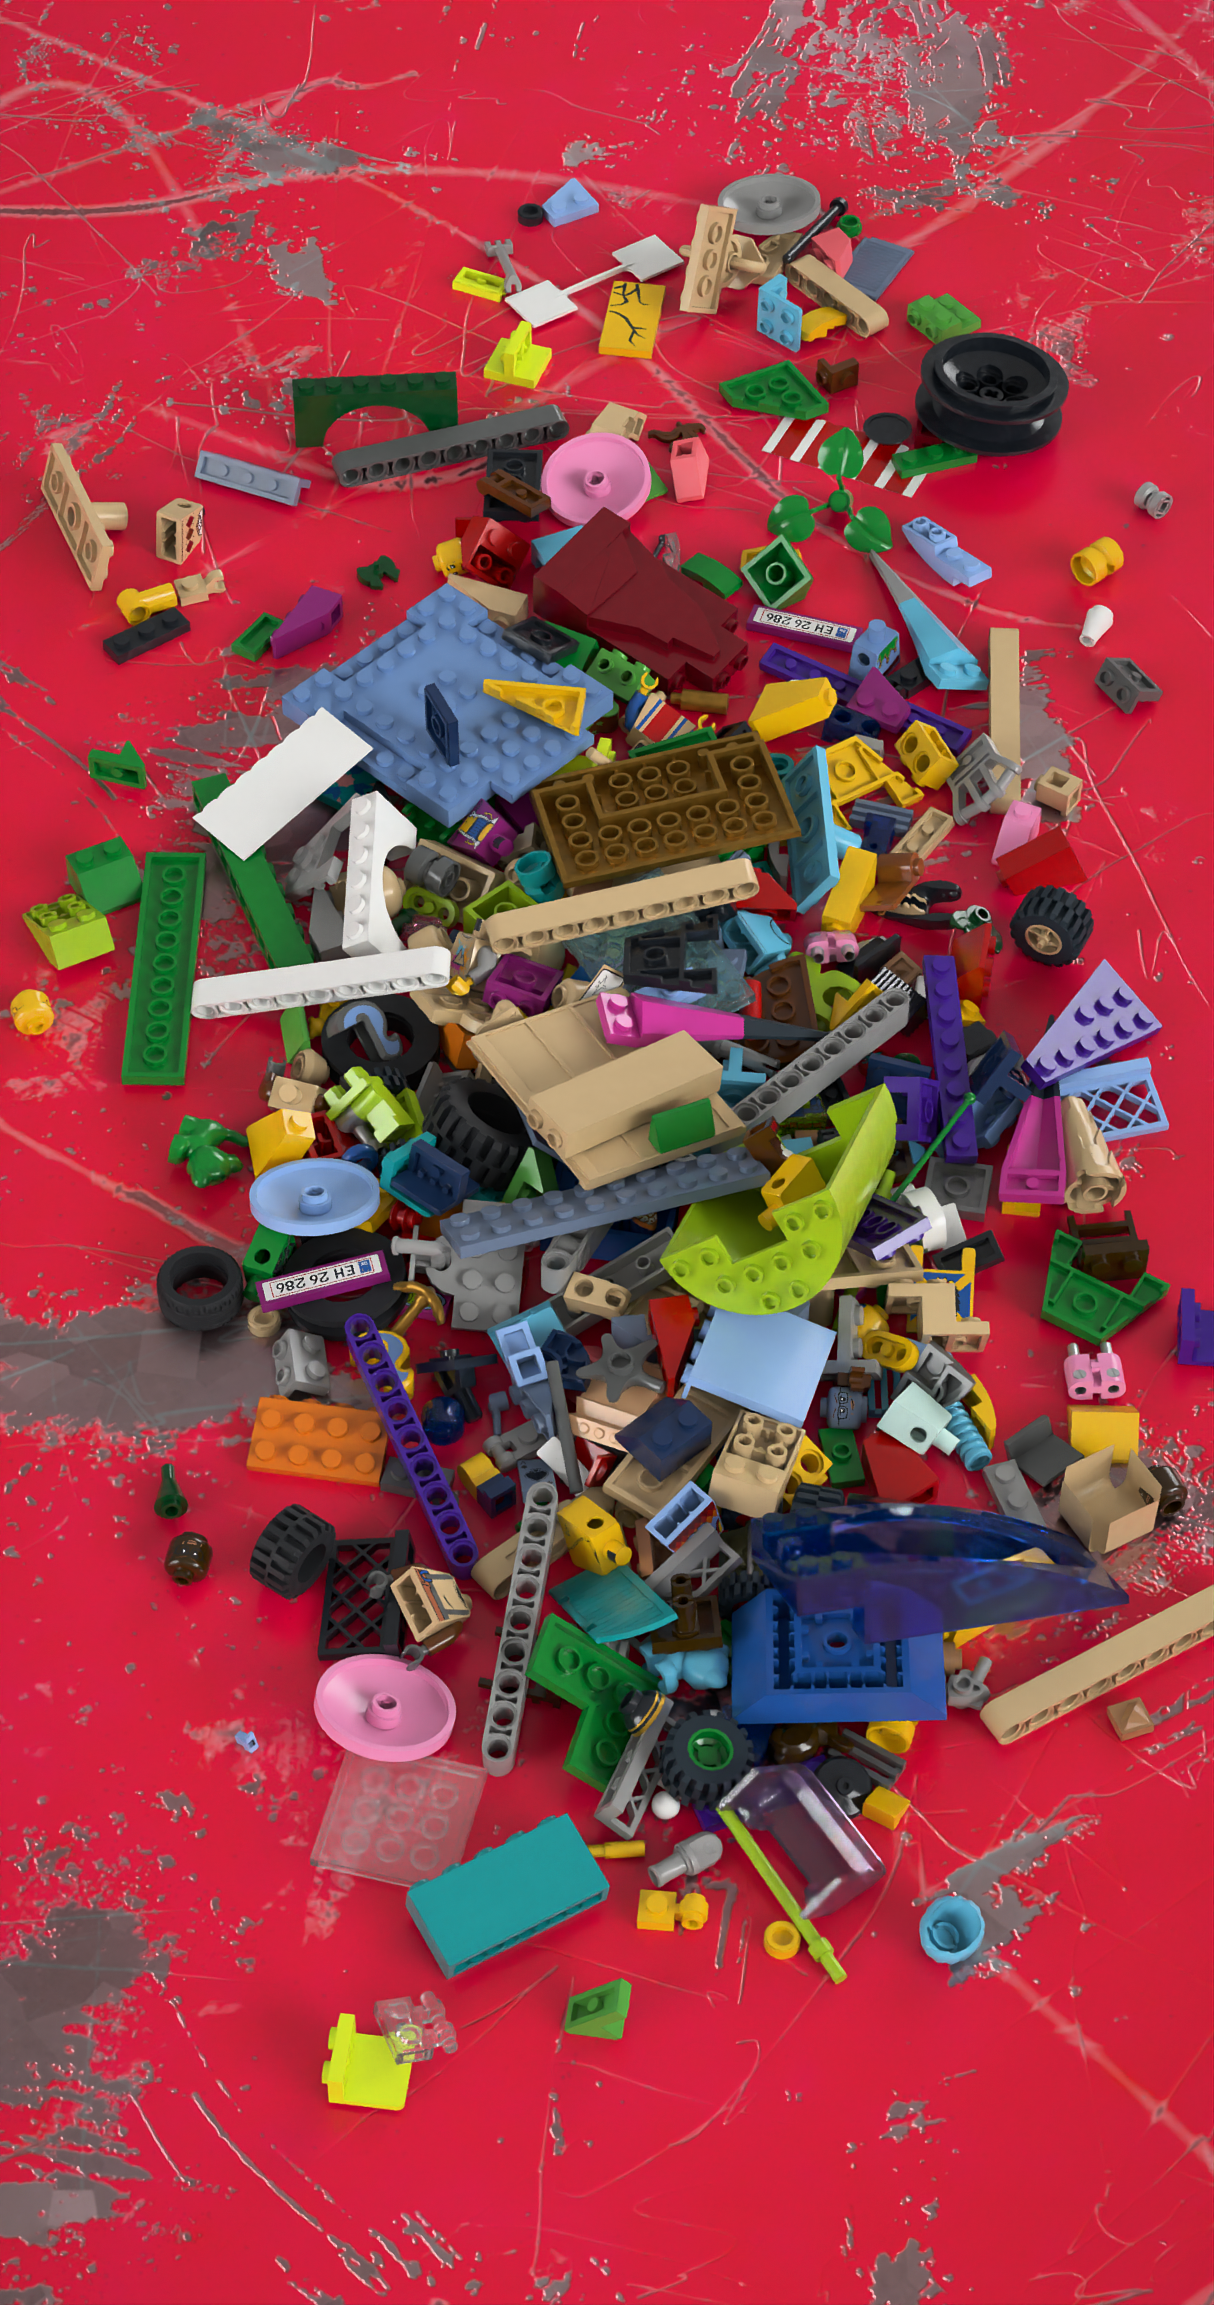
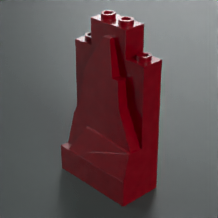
(641, 606)

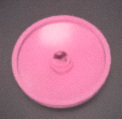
(596, 474)
(383, 1709)

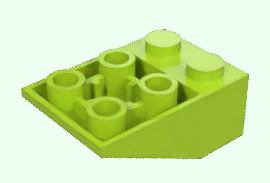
(69, 930)

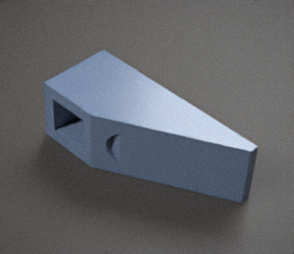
(536, 1405)

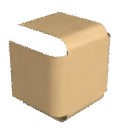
(1105, 1514)

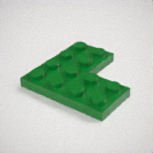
(594, 1681)

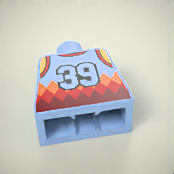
(684, 1517)

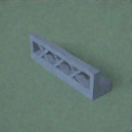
(250, 477)

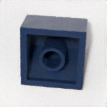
(666, 1436)

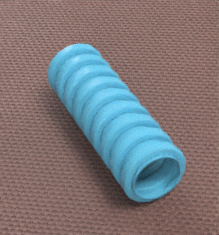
(971, 1447)

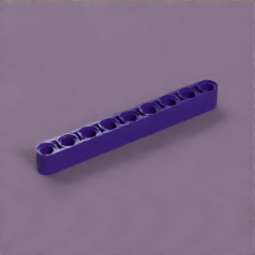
(413, 1459)

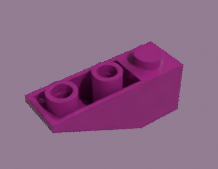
(310, 620)

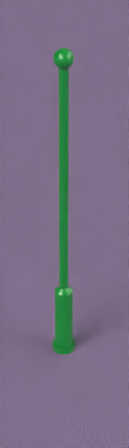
(969, 1098)

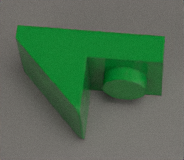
(120, 768)

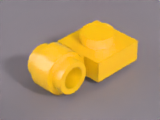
(660, 1910)

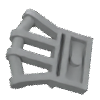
(975, 764)

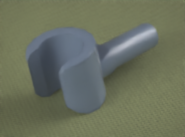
(497, 1403)

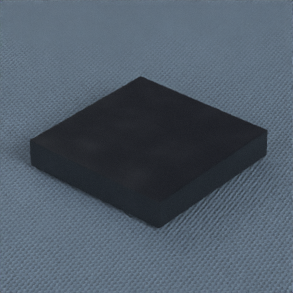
(540, 640)

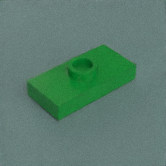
(842, 1451)

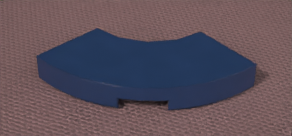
(570, 1355)

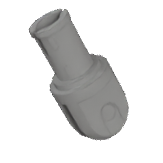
(688, 1857)

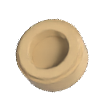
(262, 1323)

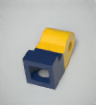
(487, 1484)

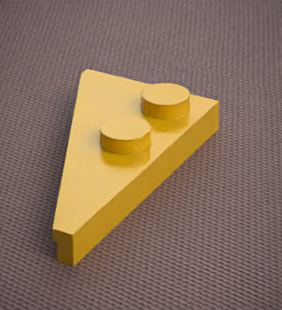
(551, 703)

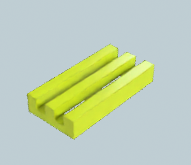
(479, 284)

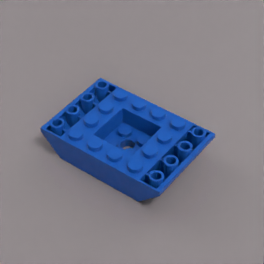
(794, 1676)

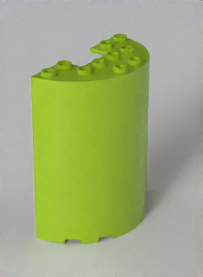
(745, 1269)

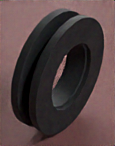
(403, 1018)
(380, 1303)

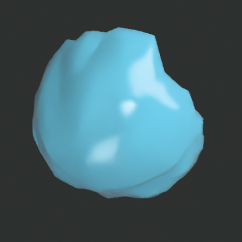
(951, 1929)

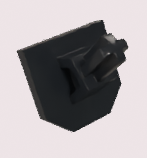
(457, 1377)

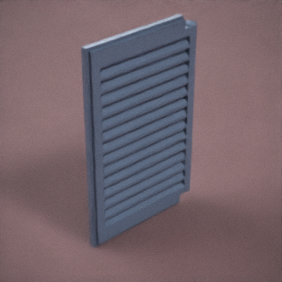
(876, 265)

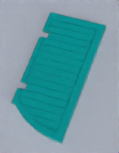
(612, 1604)

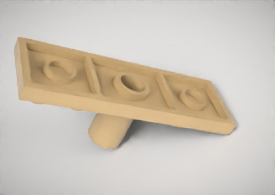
(79, 518)
(862, 1271)
(642, 1491)

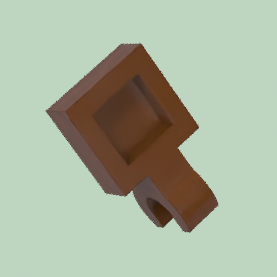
(854, 1380)

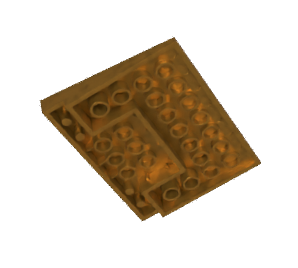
(663, 809)

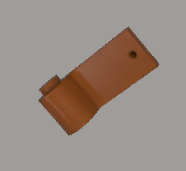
(896, 877)

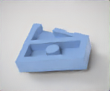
(569, 204)

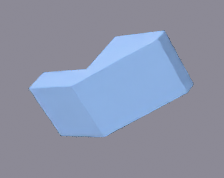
(521, 1354)

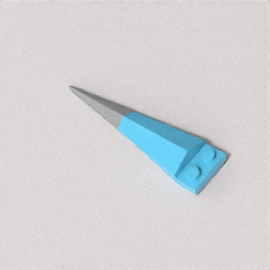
(941, 654)

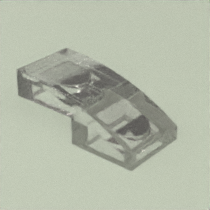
(672, 551)

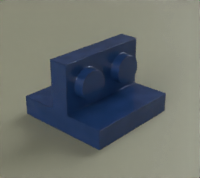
(998, 1070)

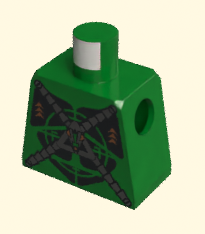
(266, 1258)

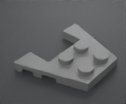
(315, 861)

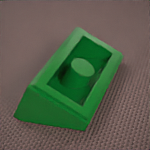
(682, 1126)

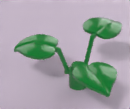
(869, 528)

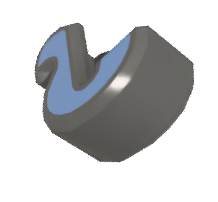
(370, 1027)

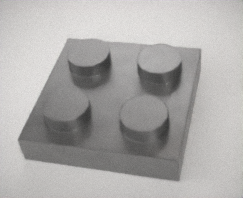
(960, 1184)

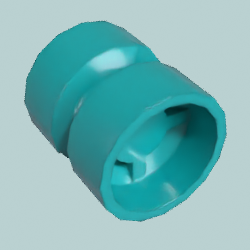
(539, 877)

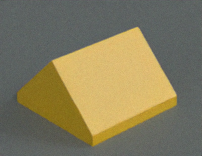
(1100, 1426)

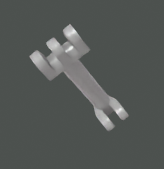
(502, 251)

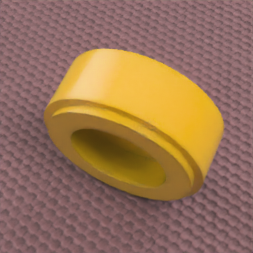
(782, 1940)

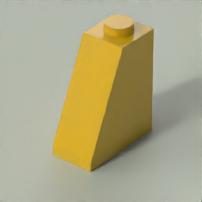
(792, 706)
(855, 884)
(279, 1139)

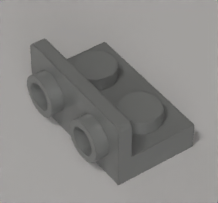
(1126, 683)

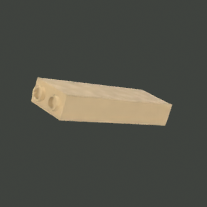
(623, 1094)

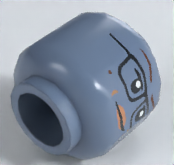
(844, 1408)

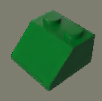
(105, 875)

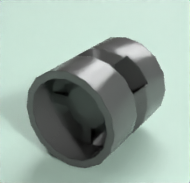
(429, 870)

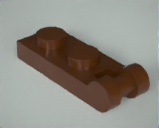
(514, 493)

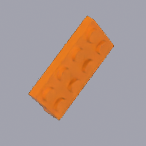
(318, 1441)

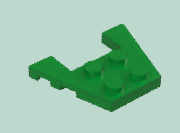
(1087, 1304)

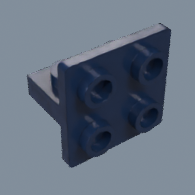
(434, 1179)

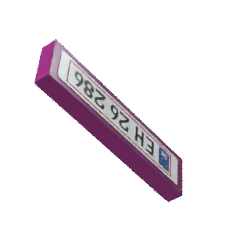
(803, 628)
(322, 1281)

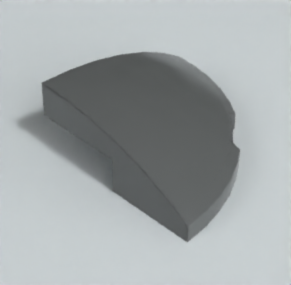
(938, 1376)

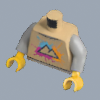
(471, 961)

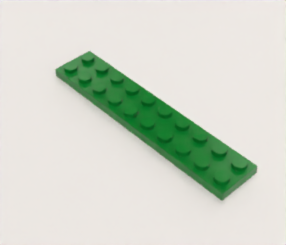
(164, 969)

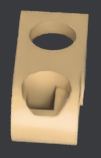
(596, 1296)

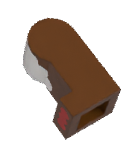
(766, 1146)

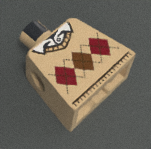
(178, 529)

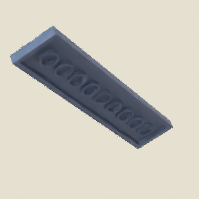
(626, 1198)

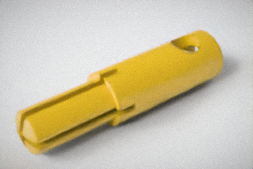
(619, 1849)

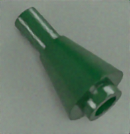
(170, 1498)

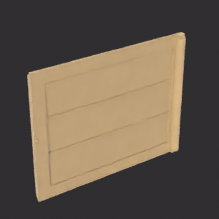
(565, 1044)

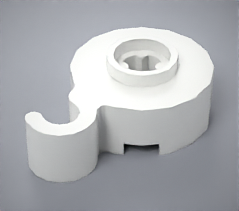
(924, 1202)

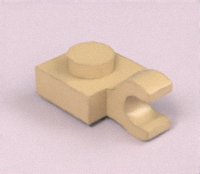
(196, 589)

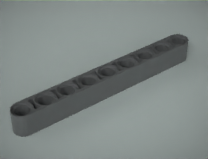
(449, 445)

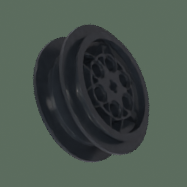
(991, 394)

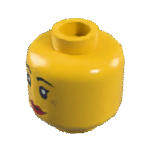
(449, 558)

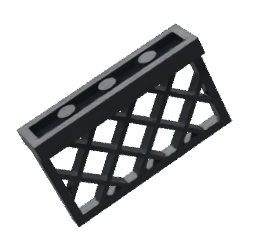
(393, 1622)

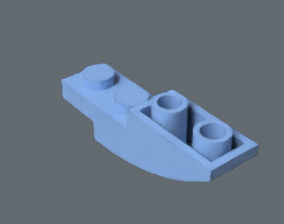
(942, 554)

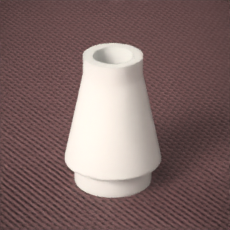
(1097, 622)

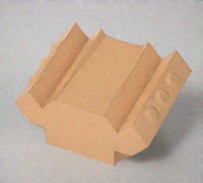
(601, 1420)

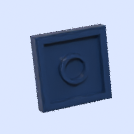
(441, 724)

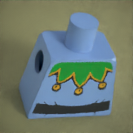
(875, 648)

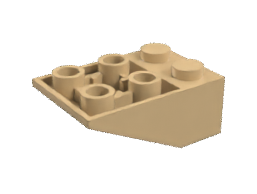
(755, 1465)

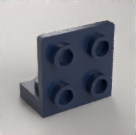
(887, 1066)

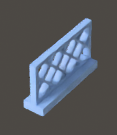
(1114, 1078)

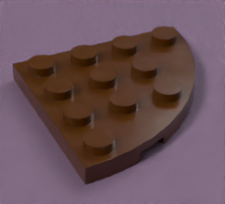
(785, 1000)

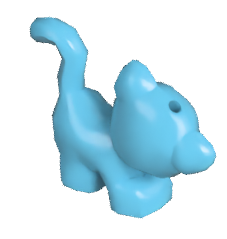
(696, 1667)

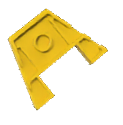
(859, 770)

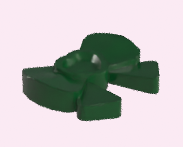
(373, 573)

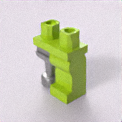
(366, 1103)

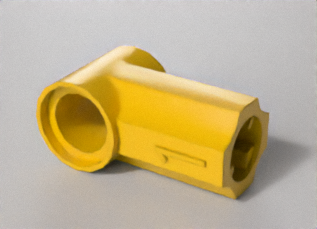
(140, 605)

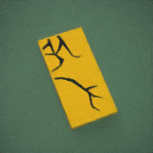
(632, 319)

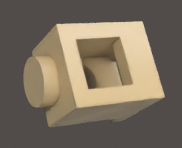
(1058, 790)

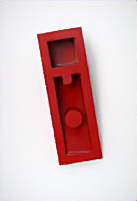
(672, 1326)

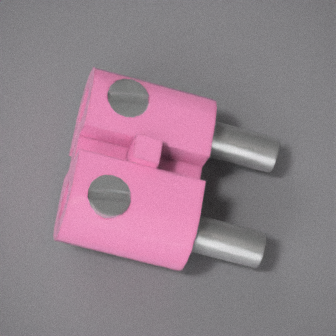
(831, 947)
(1094, 1376)

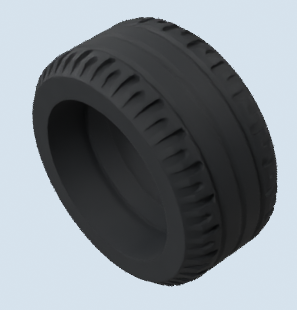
(193, 1264)

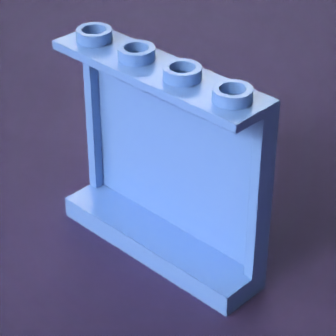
(760, 1362)

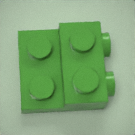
(941, 317)

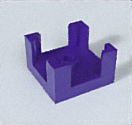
(921, 1108)

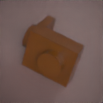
(838, 376)

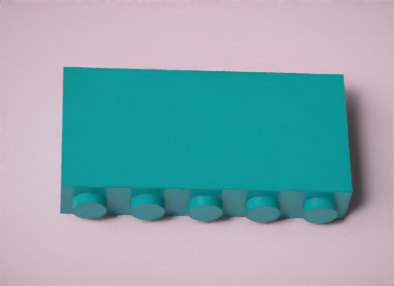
(506, 1895)

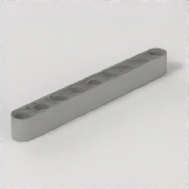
(823, 1063)
(520, 1641)

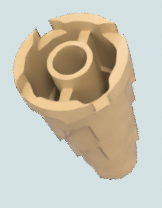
(1090, 1166)

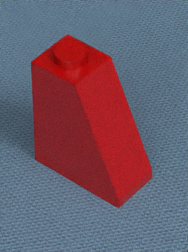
(1040, 862)
(897, 1470)

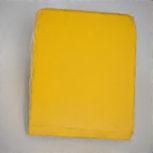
(885, 1807)

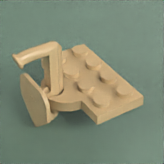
(717, 260)
(467, 1011)

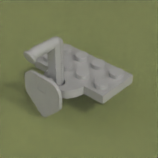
(482, 1285)

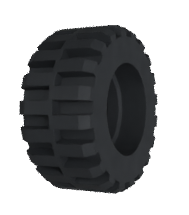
(479, 1130)

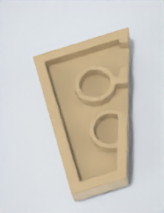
(772, 253)

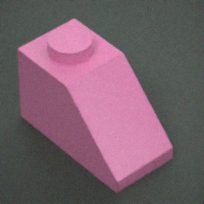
(1018, 828)

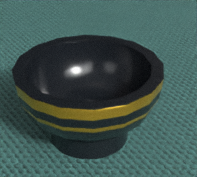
(641, 1709)

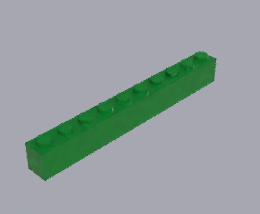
(257, 891)

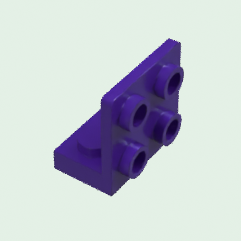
(1194, 1331)

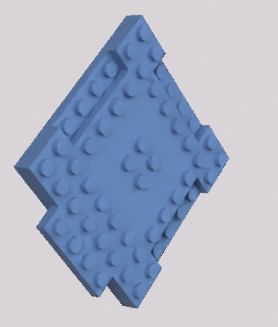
(456, 648)

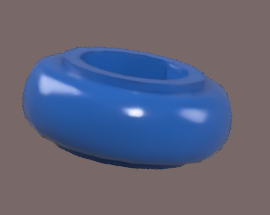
(364, 1152)

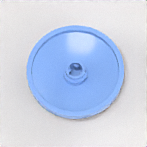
(314, 1197)

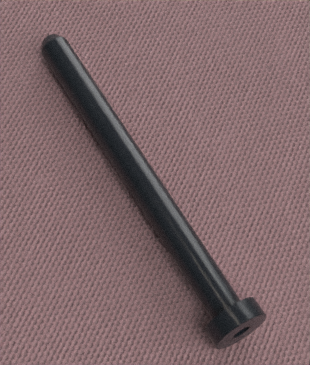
(838, 207)

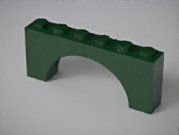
(324, 400)

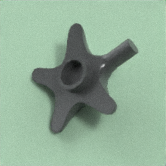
(622, 1368)

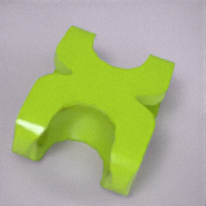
(824, 989)

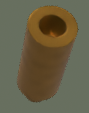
(701, 701)

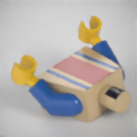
(653, 720)

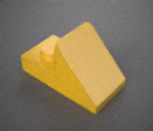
(844, 1008)

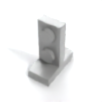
(849, 1345)

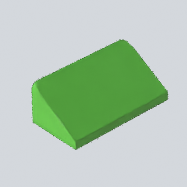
(294, 1032)

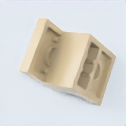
(936, 1314)

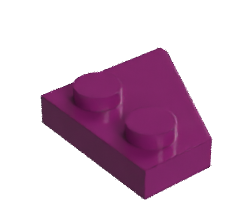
(880, 701)

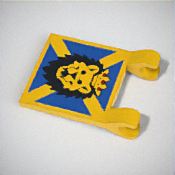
(963, 1284)

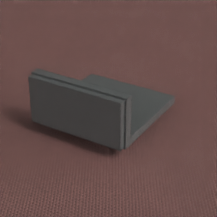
(1040, 1451)

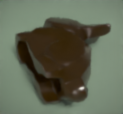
(801, 1740)

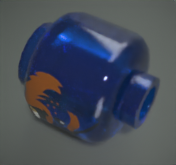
(443, 1419)

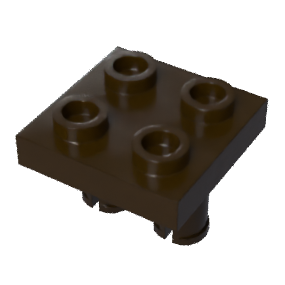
(697, 1621)

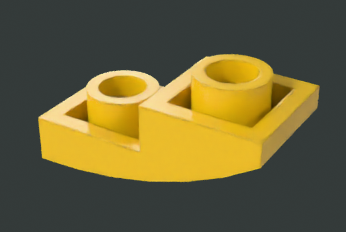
(819, 320)

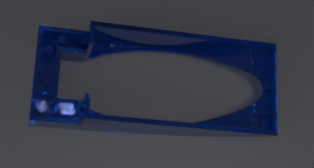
(924, 1568)

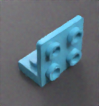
(777, 316)

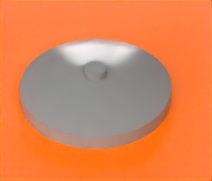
(771, 203)

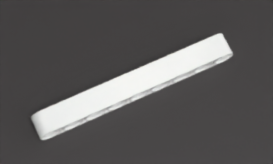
(321, 982)

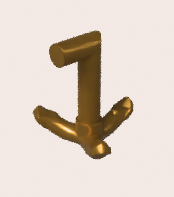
(424, 1296)

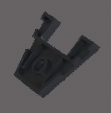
(660, 958)

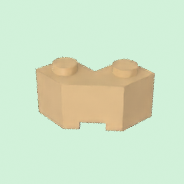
(619, 421)

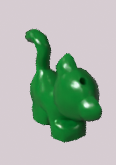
(199, 1143)

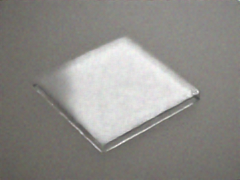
(398, 1818)

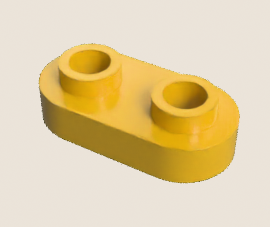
(895, 1351)

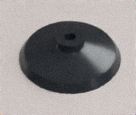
(887, 428)
(846, 1783)

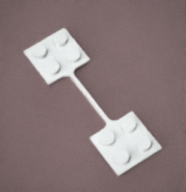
(546, 302)

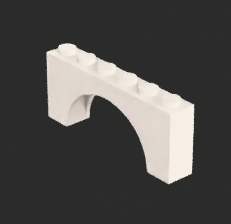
(375, 834)

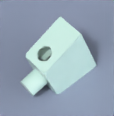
(919, 1421)

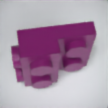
(523, 983)

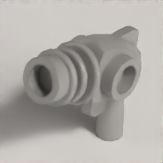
(968, 1687)

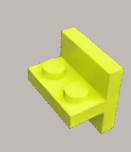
(517, 359)

